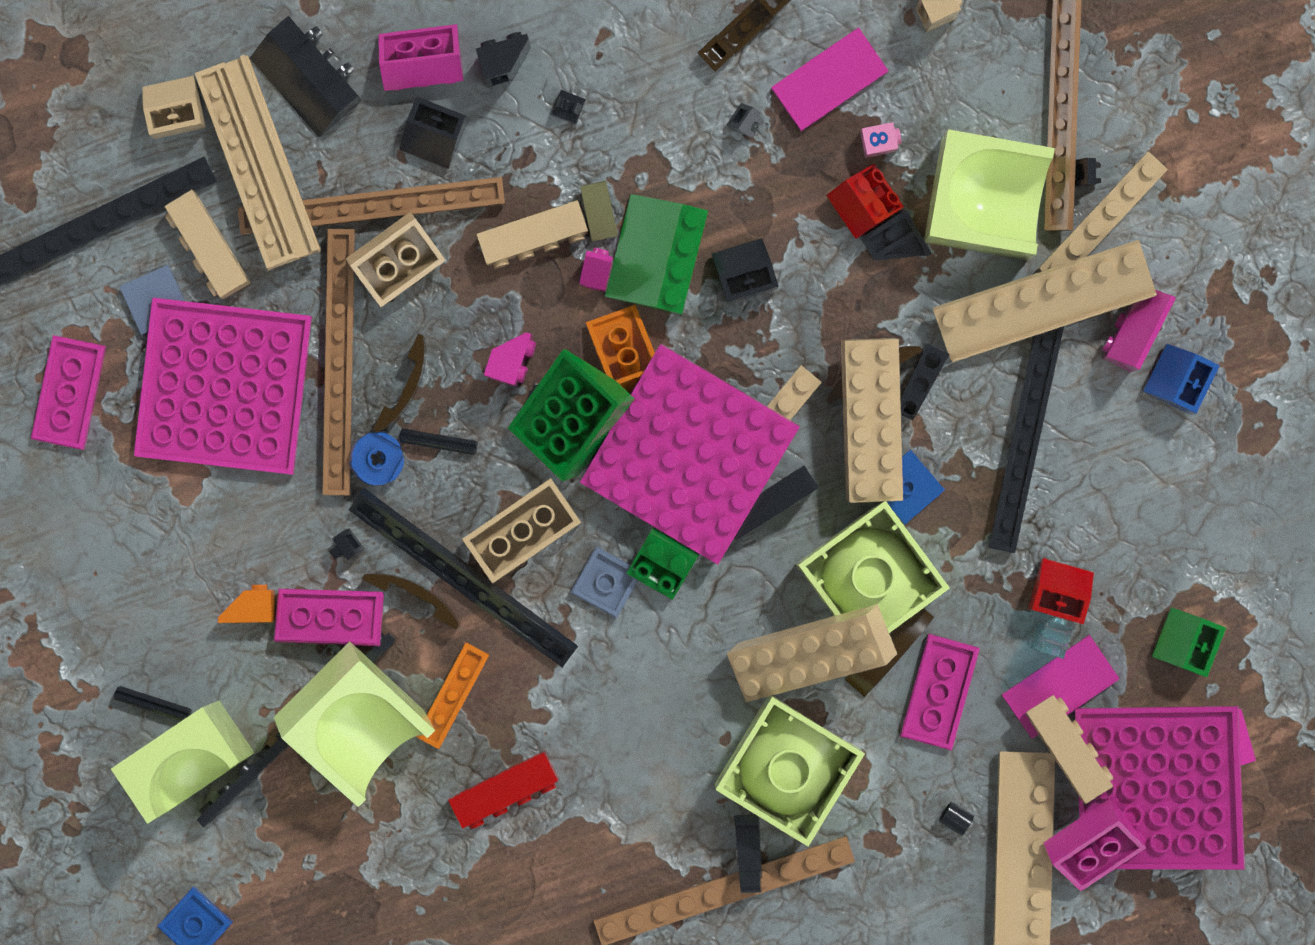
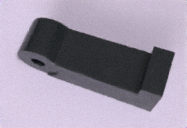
(922, 380)
(749, 852)

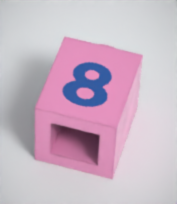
(880, 139)

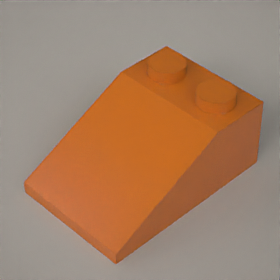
(622, 346)

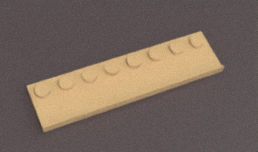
(257, 162)
(1045, 301)
(1022, 860)

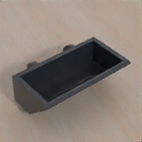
(306, 75)

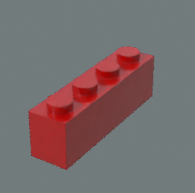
(504, 789)

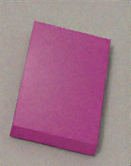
(829, 79)
(68, 392)
(329, 617)
(1074, 679)
(939, 692)

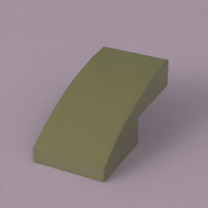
(599, 210)

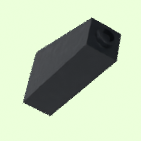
(778, 498)

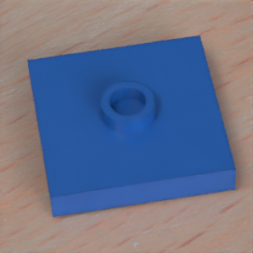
(918, 488)
(195, 920)

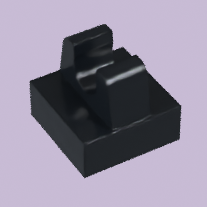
(568, 107)
(744, 118)
(1086, 172)
(346, 545)

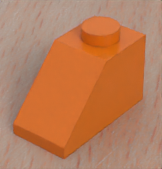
(251, 606)

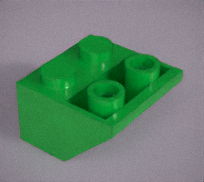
(663, 563)
(1189, 642)

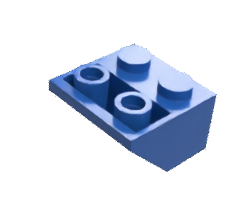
(1181, 378)

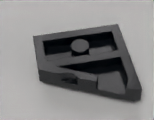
(895, 239)

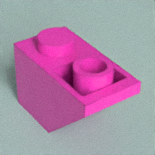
(596, 270)

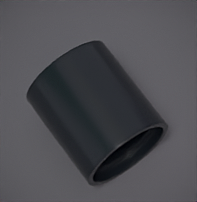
(956, 818)

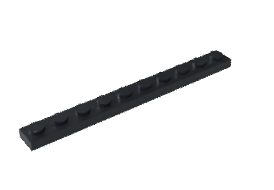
(104, 220)
(1025, 440)
(463, 577)
(269, 754)

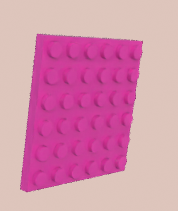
(223, 386)
(690, 454)
(1173, 781)

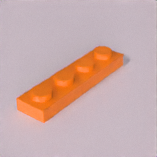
(454, 693)

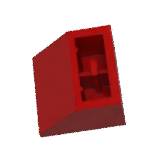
(864, 201)
(1062, 591)

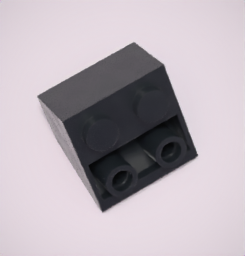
(503, 59)
(433, 132)
(745, 271)

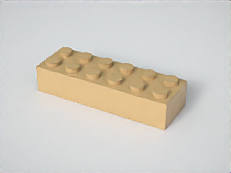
(872, 420)
(812, 653)

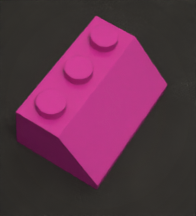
(420, 57)
(1137, 331)
(1094, 845)

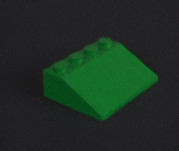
(656, 254)
(570, 415)

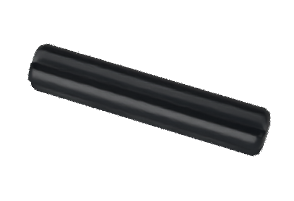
(438, 441)
(151, 703)

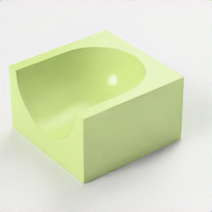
(987, 194)
(873, 565)
(350, 721)
(182, 761)
(788, 770)

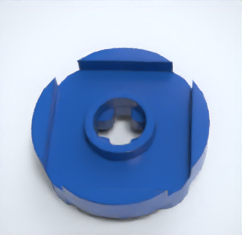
(391, 455)

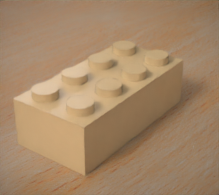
(522, 530)

